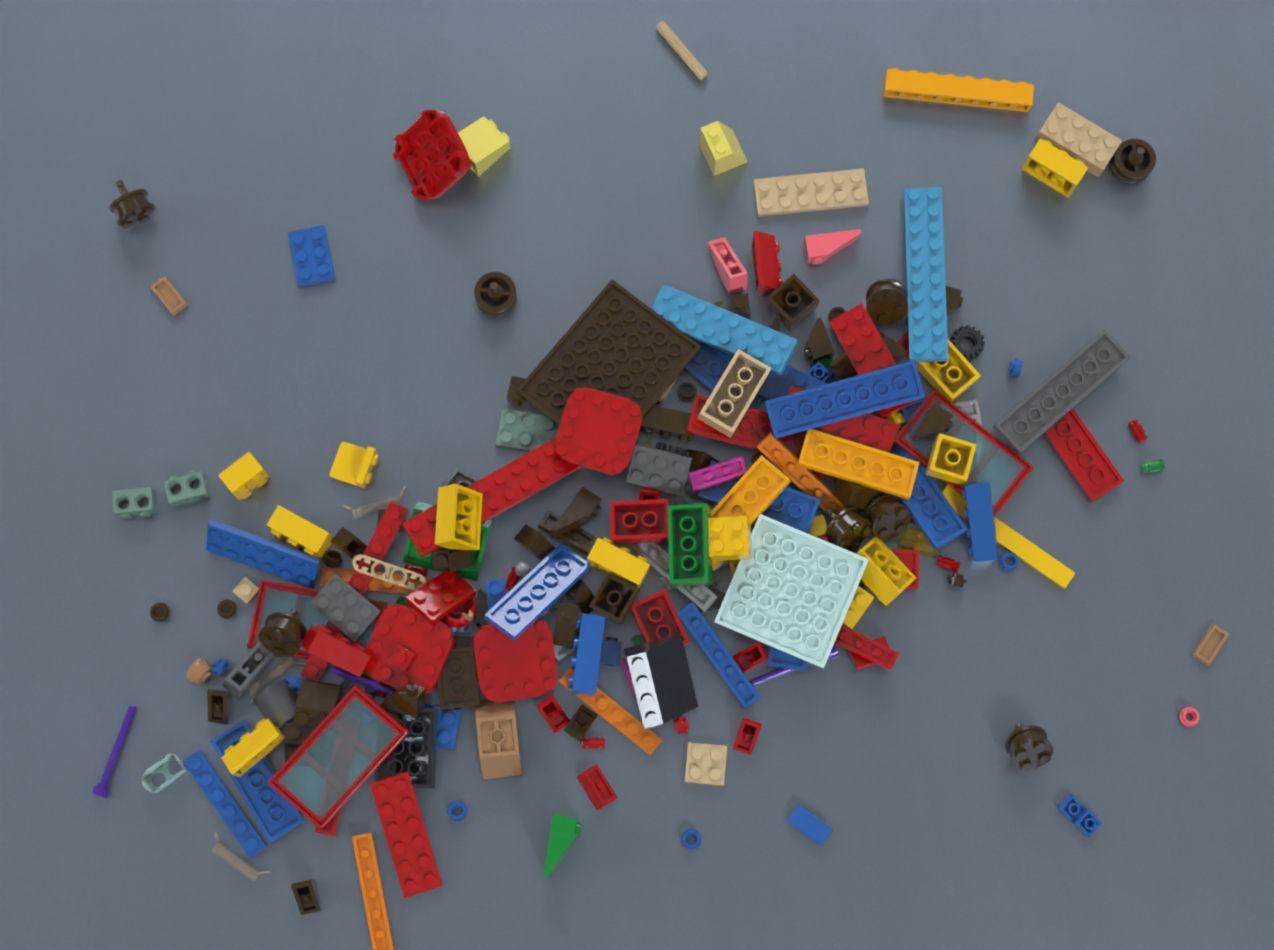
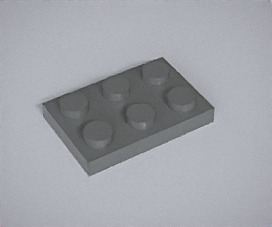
(659, 470)
(345, 607)

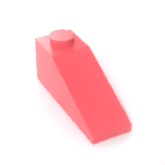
(823, 246)
(728, 266)

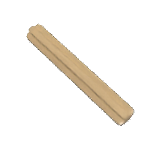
(681, 50)

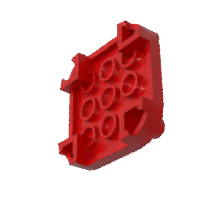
(432, 154)
(598, 431)
(408, 628)
(515, 668)

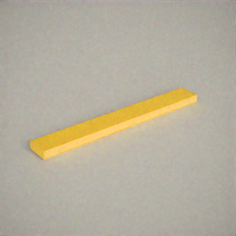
(1018, 545)

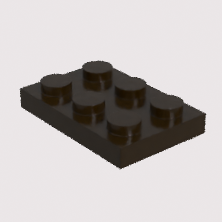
(459, 680)

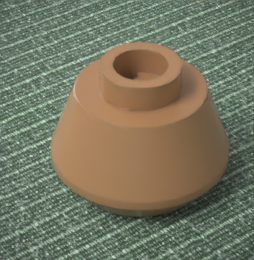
(198, 672)

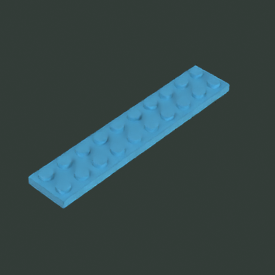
(925, 275)

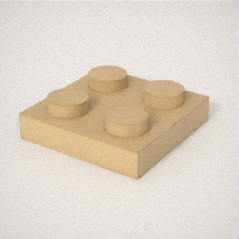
(705, 764)

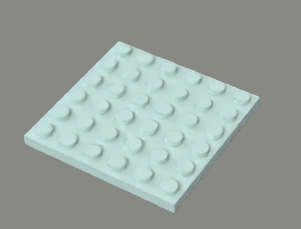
(792, 591)

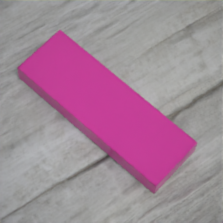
(717, 474)

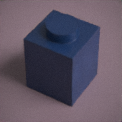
(610, 652)

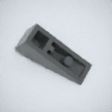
(247, 670)

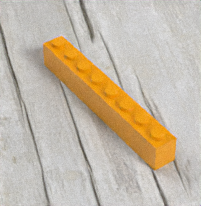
(958, 90)

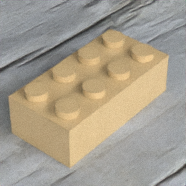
(1079, 138)
(734, 393)

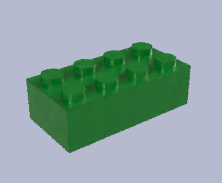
(689, 545)

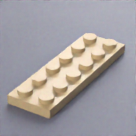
(810, 192)

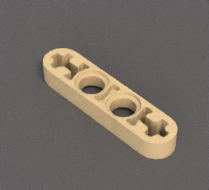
(388, 574)

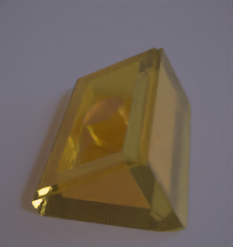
(916, 540)

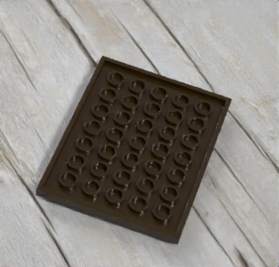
(614, 349)

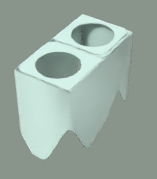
(156, 768)

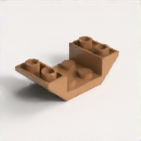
(498, 739)

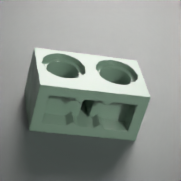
(186, 494)
(134, 497)

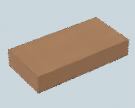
(168, 295)
(1210, 644)

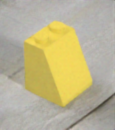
(484, 144)
(720, 147)

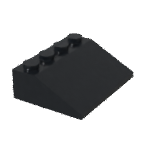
(661, 680)
(416, 751)

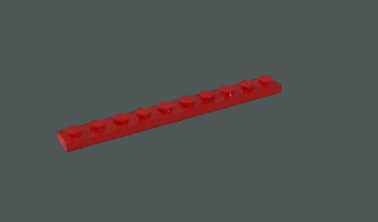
(360, 582)

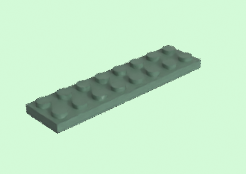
(528, 431)

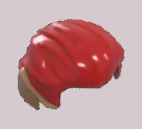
(462, 615)

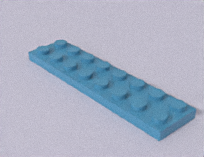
(724, 329)

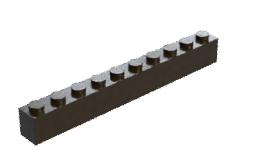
(657, 420)

